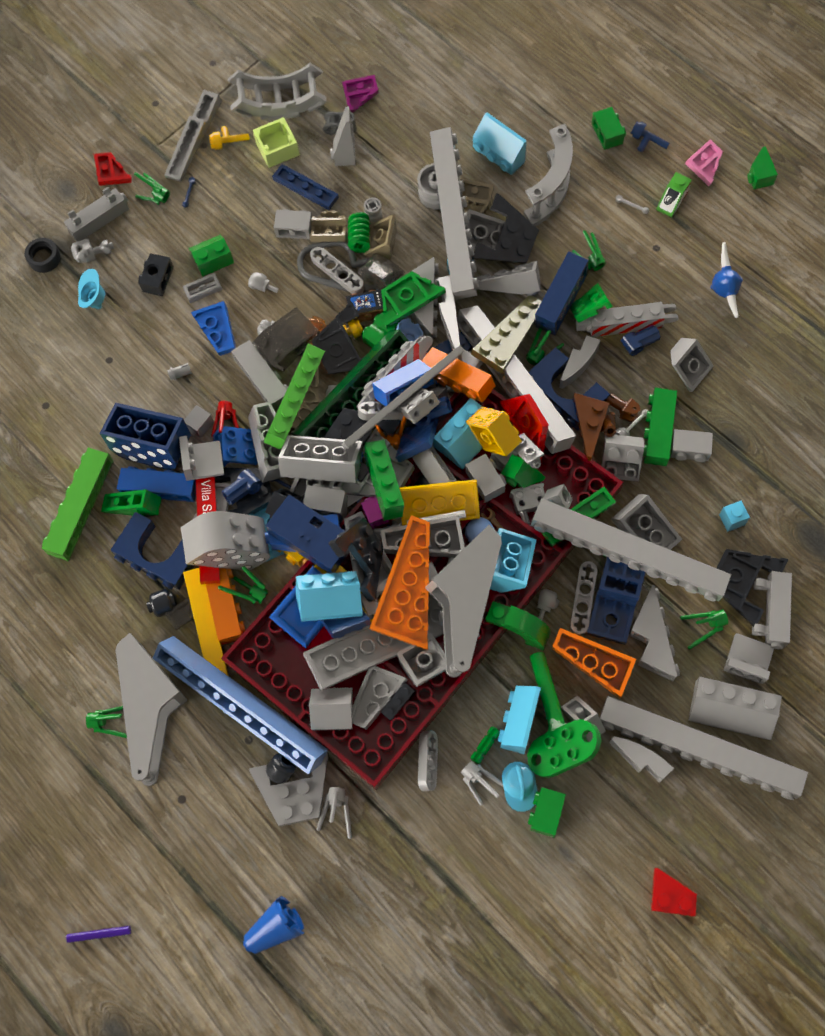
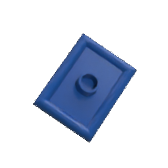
(289, 619)

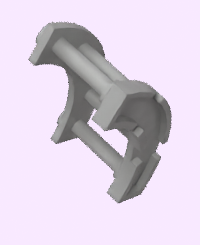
(279, 109)
(552, 189)

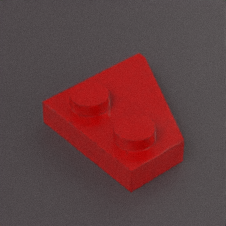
(109, 170)
(672, 896)

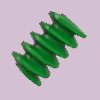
(359, 232)

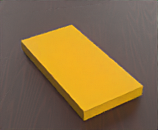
(440, 499)

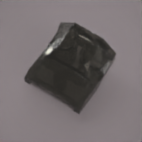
(380, 271)

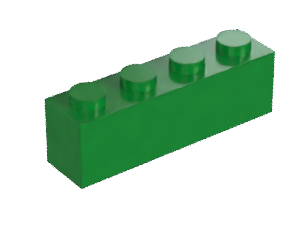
(660, 426)
(384, 480)

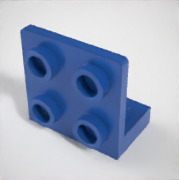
(236, 445)

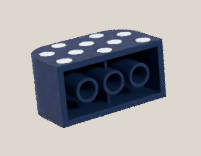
(144, 436)

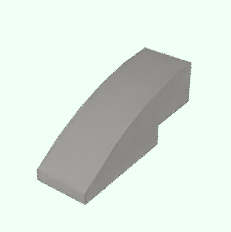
(579, 361)
(641, 757)

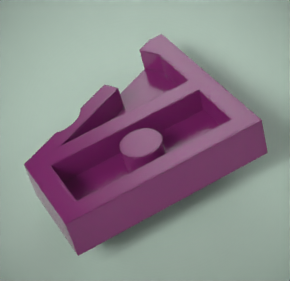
(359, 91)

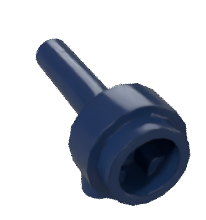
(639, 130)

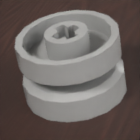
(428, 187)

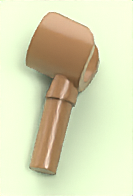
(492, 518)

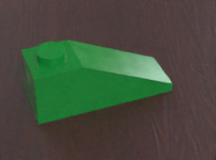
(129, 502)

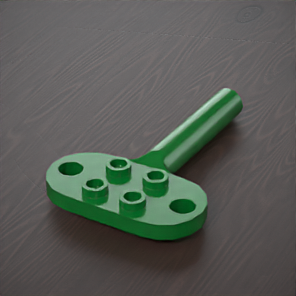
(563, 744)

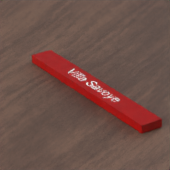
(207, 503)

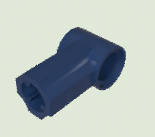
(635, 342)
(441, 409)
(246, 483)

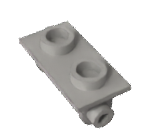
(529, 452)

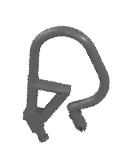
(331, 283)

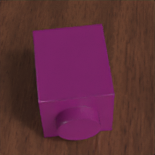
(372, 512)

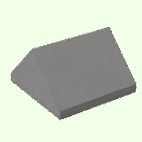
(331, 709)

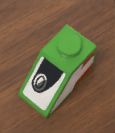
(674, 194)

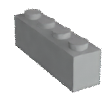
(260, 374)

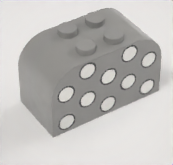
(225, 540)

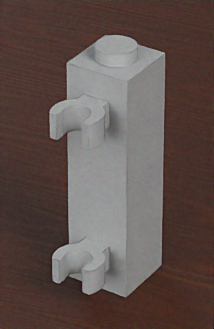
(96, 214)
(777, 609)

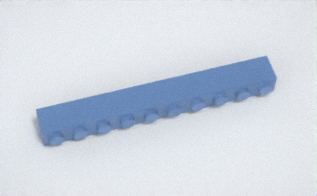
(240, 704)

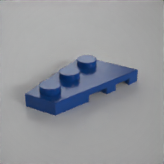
(216, 325)

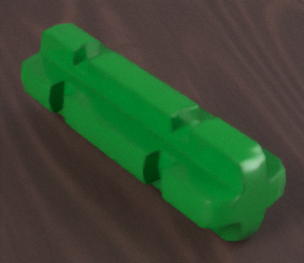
(485, 745)

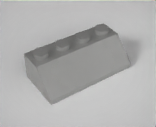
(320, 459)
(735, 708)

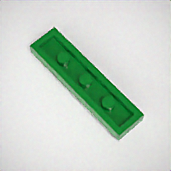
(590, 507)

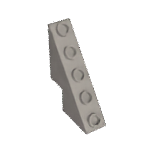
(427, 315)
(651, 630)

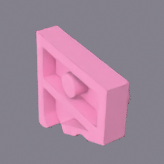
(705, 161)

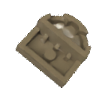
(477, 195)
(328, 227)

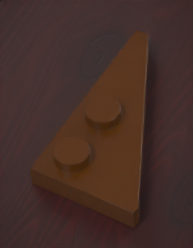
(591, 416)

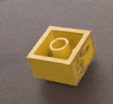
(494, 431)

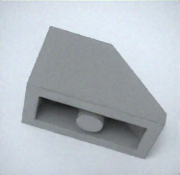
(578, 709)

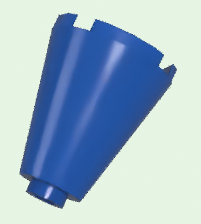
(274, 927)

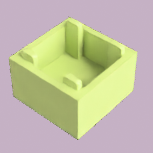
(276, 142)

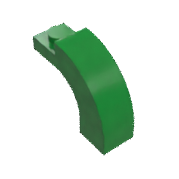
(526, 625)

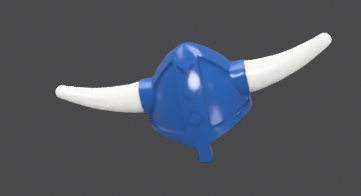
(727, 281)

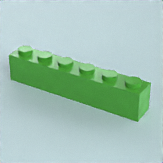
(294, 396)
(77, 504)

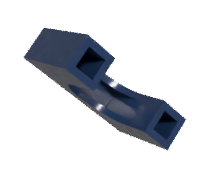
(547, 371)
(130, 549)

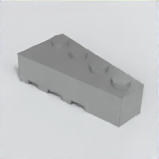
(267, 455)
(444, 540)

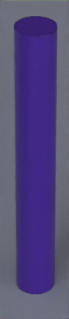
(97, 934)

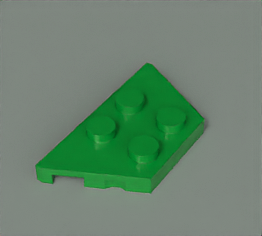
(407, 296)
(590, 303)

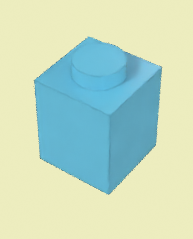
(734, 516)

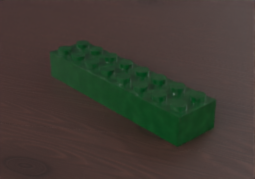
(348, 391)

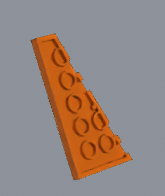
(404, 601)

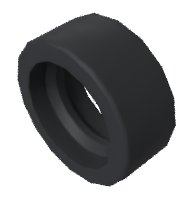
(39, 244)

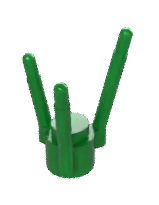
(159, 192)
(596, 260)
(535, 355)
(257, 593)
(714, 618)
(97, 719)

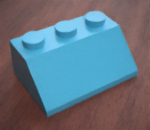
(499, 144)
(456, 438)
(513, 561)
(328, 596)
(519, 718)

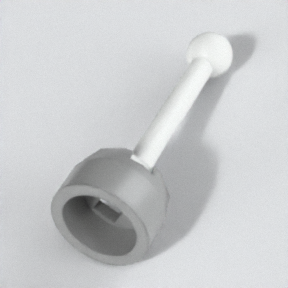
(625, 431)

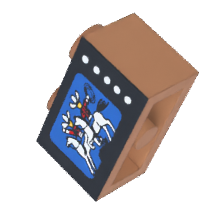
(367, 304)

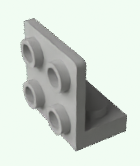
(201, 459)
(749, 659)

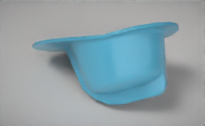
(90, 291)
(519, 786)

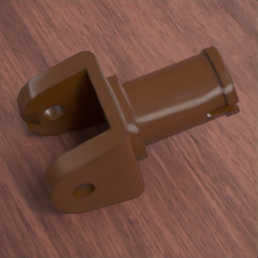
(624, 407)
(609, 425)

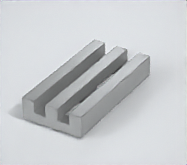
(202, 290)

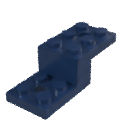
(616, 597)

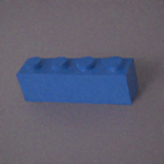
(164, 484)

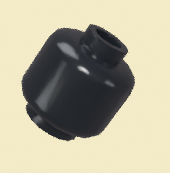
(161, 602)
(280, 769)

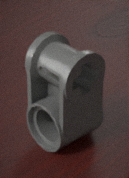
(335, 121)

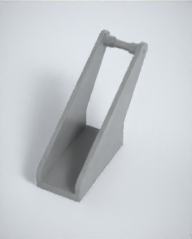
(463, 594)
(147, 704)

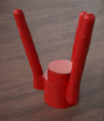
(224, 412)

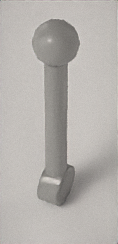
(619, 199)

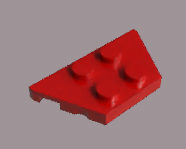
(527, 419)

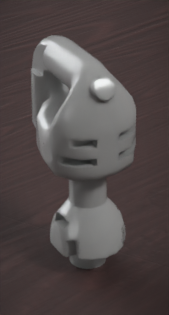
(88, 253)

